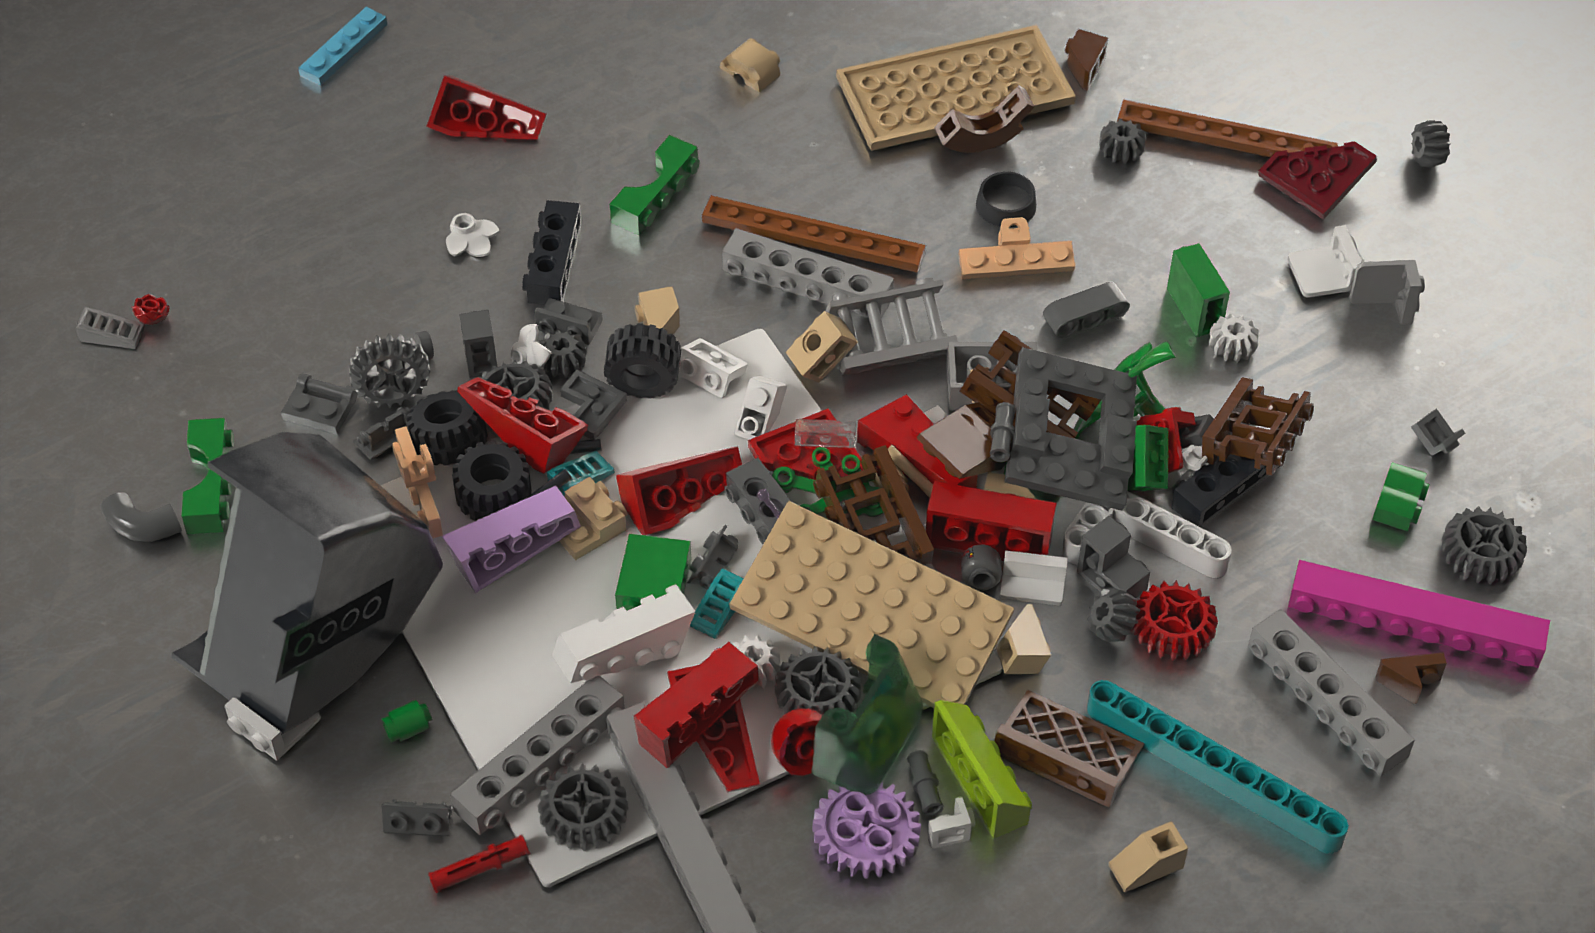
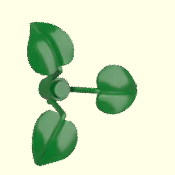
(1145, 401)

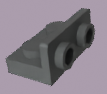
(568, 316)

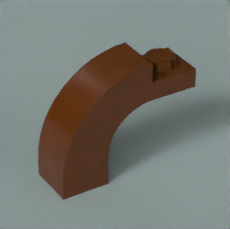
(987, 130)

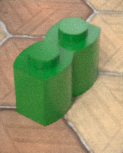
(1400, 496)

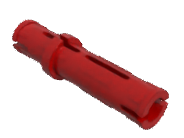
(479, 863)

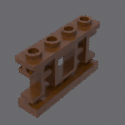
(982, 389)
(1233, 435)
(892, 499)

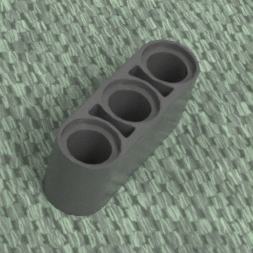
(1086, 310)

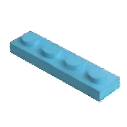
(343, 46)

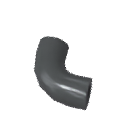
(136, 524)

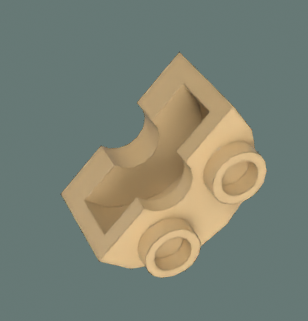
(754, 64)

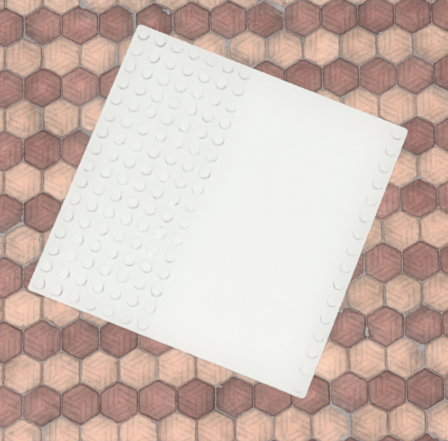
(495, 646)

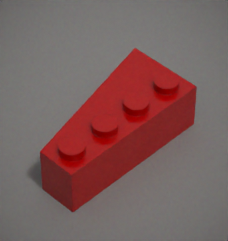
(899, 426)
(694, 703)

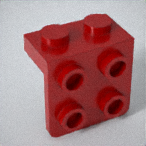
(1174, 420)

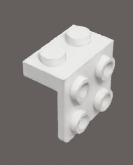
(1327, 268)
(263, 734)

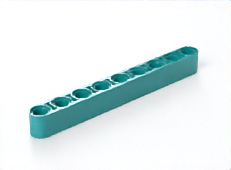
(1223, 778)

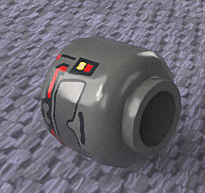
(981, 567)

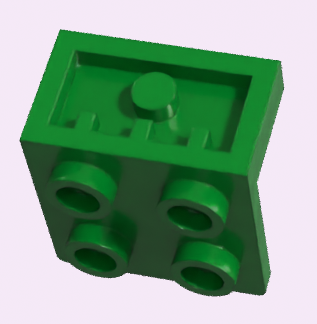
(1150, 459)

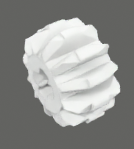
(1234, 338)
(763, 655)

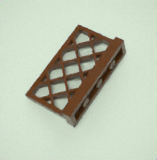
(1057, 763)

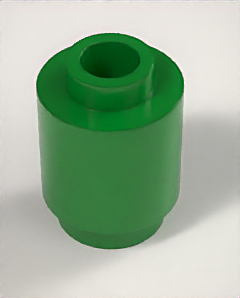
(407, 721)

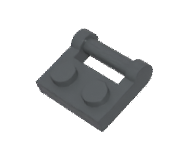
(317, 411)

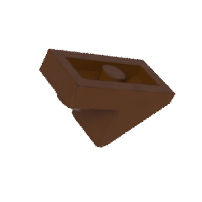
(1407, 673)

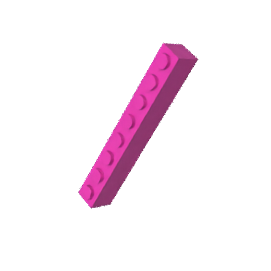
(1419, 614)

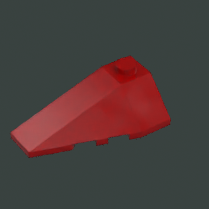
(476, 112)
(538, 433)
(669, 491)
(727, 744)

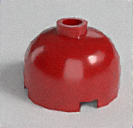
(794, 740)

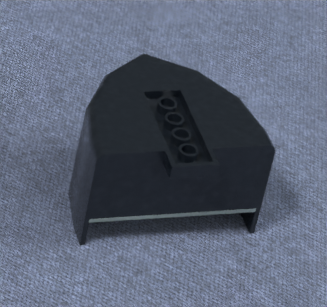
(309, 578)

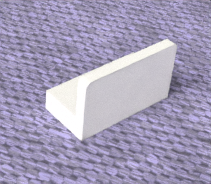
(1033, 578)

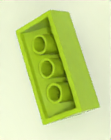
(979, 768)

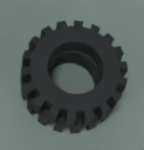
(642, 360)
(446, 426)
(485, 464)

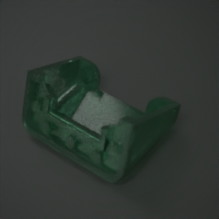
(862, 745)

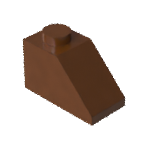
(1085, 56)

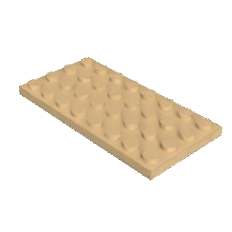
(912, 92)
(844, 588)

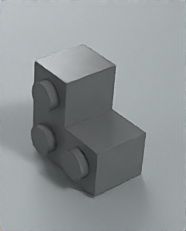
(1106, 559)

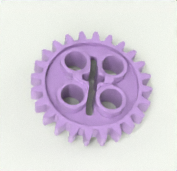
(866, 829)

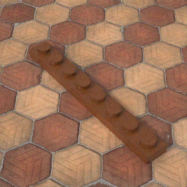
(1214, 130)
(814, 233)

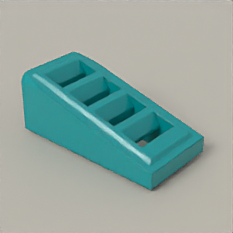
(577, 465)
(725, 585)

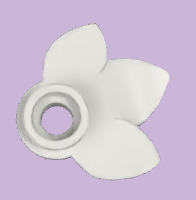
(470, 235)
(529, 349)

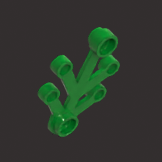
(807, 484)

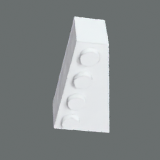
(625, 637)

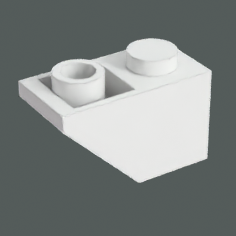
(760, 407)

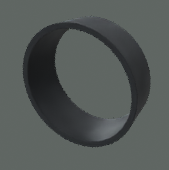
(995, 215)

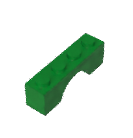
(637, 206)
(206, 504)

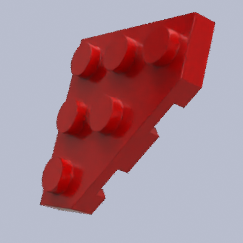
(779, 450)

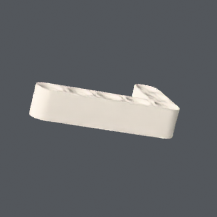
(1157, 530)

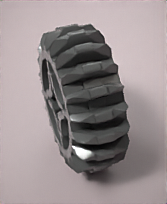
(389, 378)
(523, 381)
(1484, 540)
(803, 677)
(564, 801)

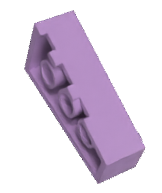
(510, 537)

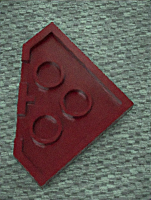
(1319, 174)

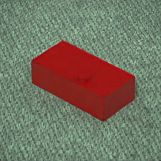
(974, 516)

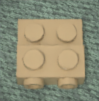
(597, 516)

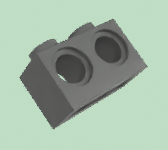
(478, 342)

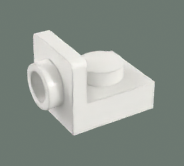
(951, 829)

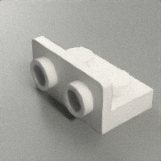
(709, 366)

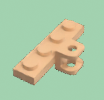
(1016, 254)
(416, 473)

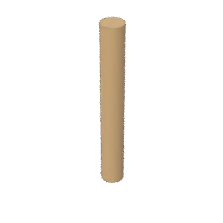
(911, 471)

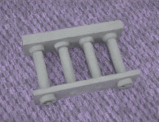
(911, 348)

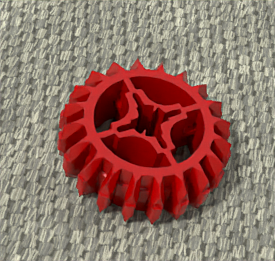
(1173, 629)

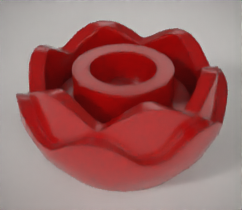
(150, 309)

